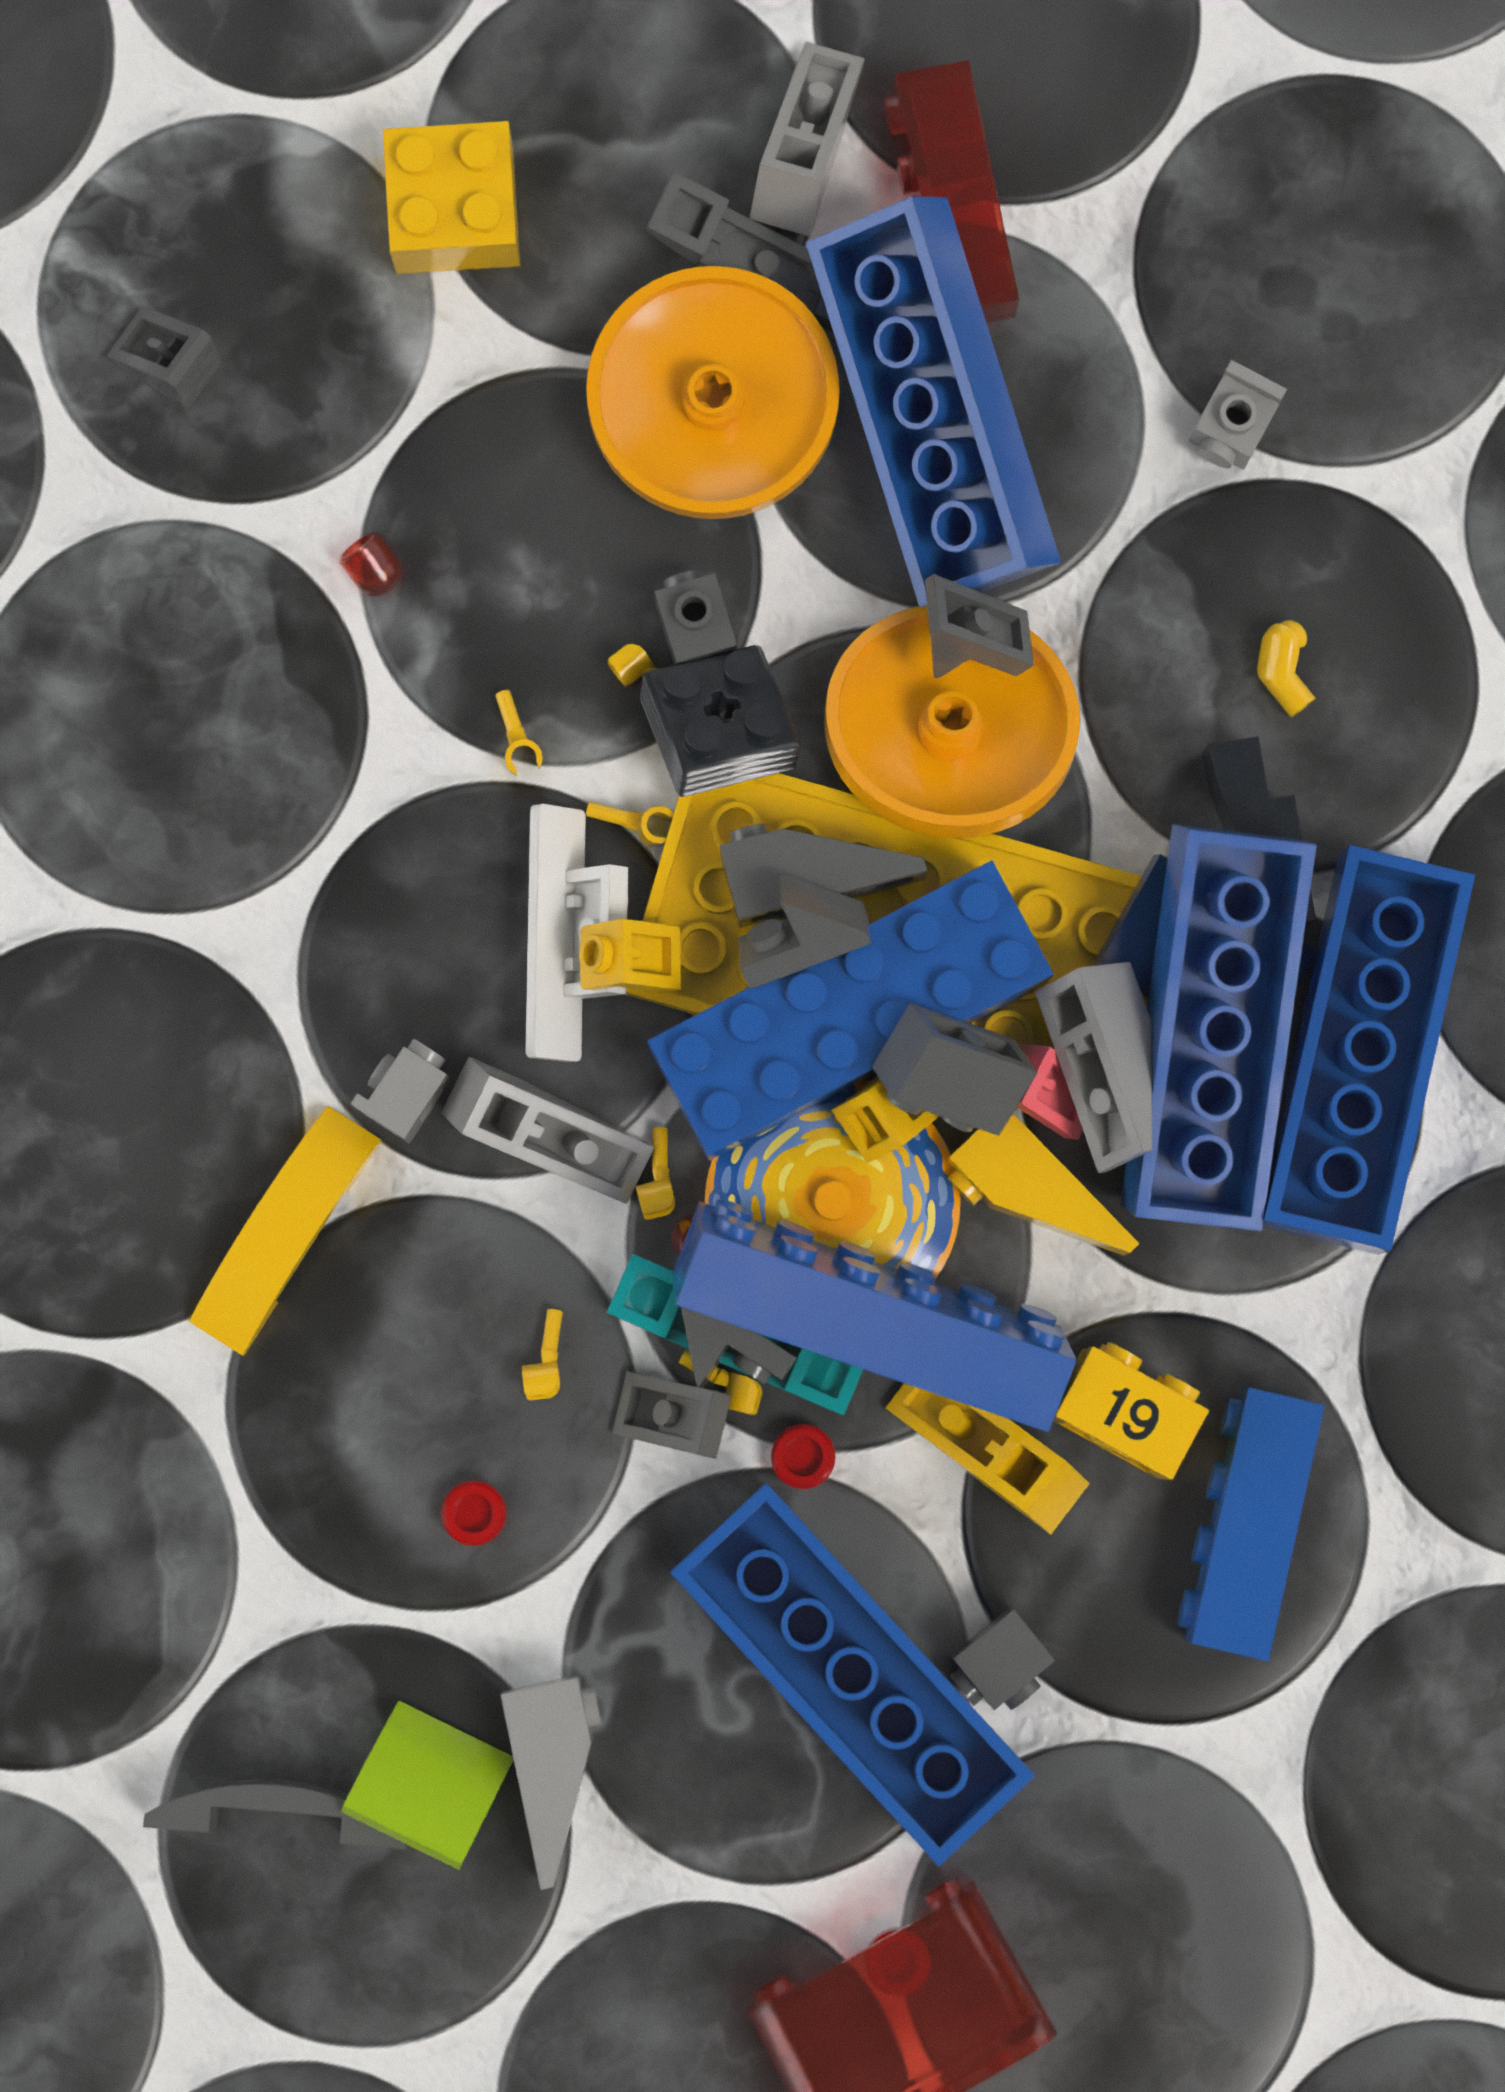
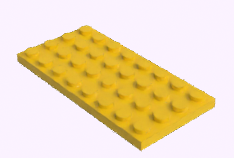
(1061, 897)

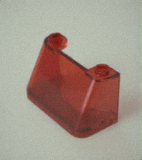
(911, 2012)

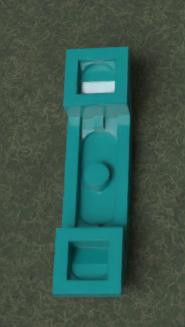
(648, 1301)

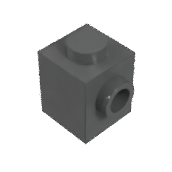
(694, 617)
(1001, 1662)

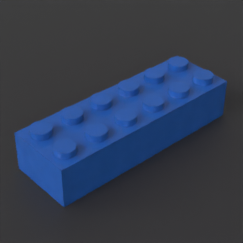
(932, 397)
(1220, 1024)
(824, 1026)
(1365, 1049)
(873, 1314)
(852, 1674)

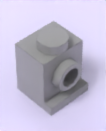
(1248, 394)
(404, 1090)

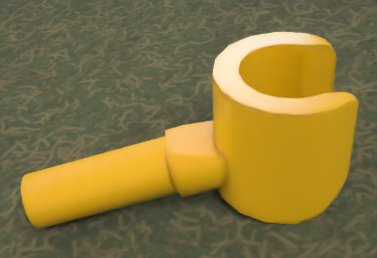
(630, 663)
(515, 732)
(631, 820)
(657, 1196)
(543, 1379)
(743, 1390)

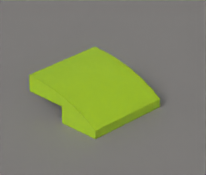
(427, 1785)

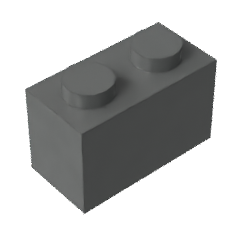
(953, 1070)

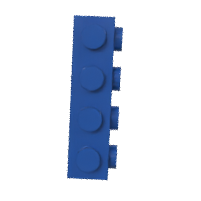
(1252, 1522)

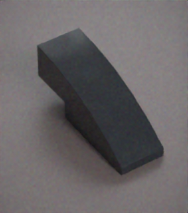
(1242, 797)

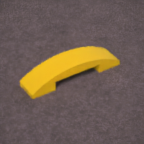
(283, 1229)

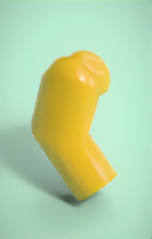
(1278, 665)

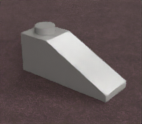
(805, 139)
(1105, 1056)
(545, 1130)
(550, 1751)

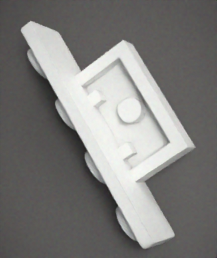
(559, 904)

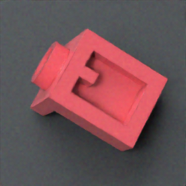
(1048, 1094)

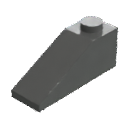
(759, 856)

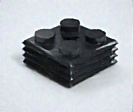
(685, 716)

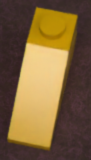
(1028, 1182)
(994, 1453)

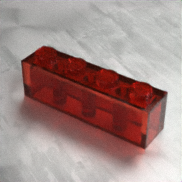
(950, 159)

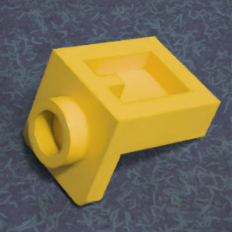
(630, 956)

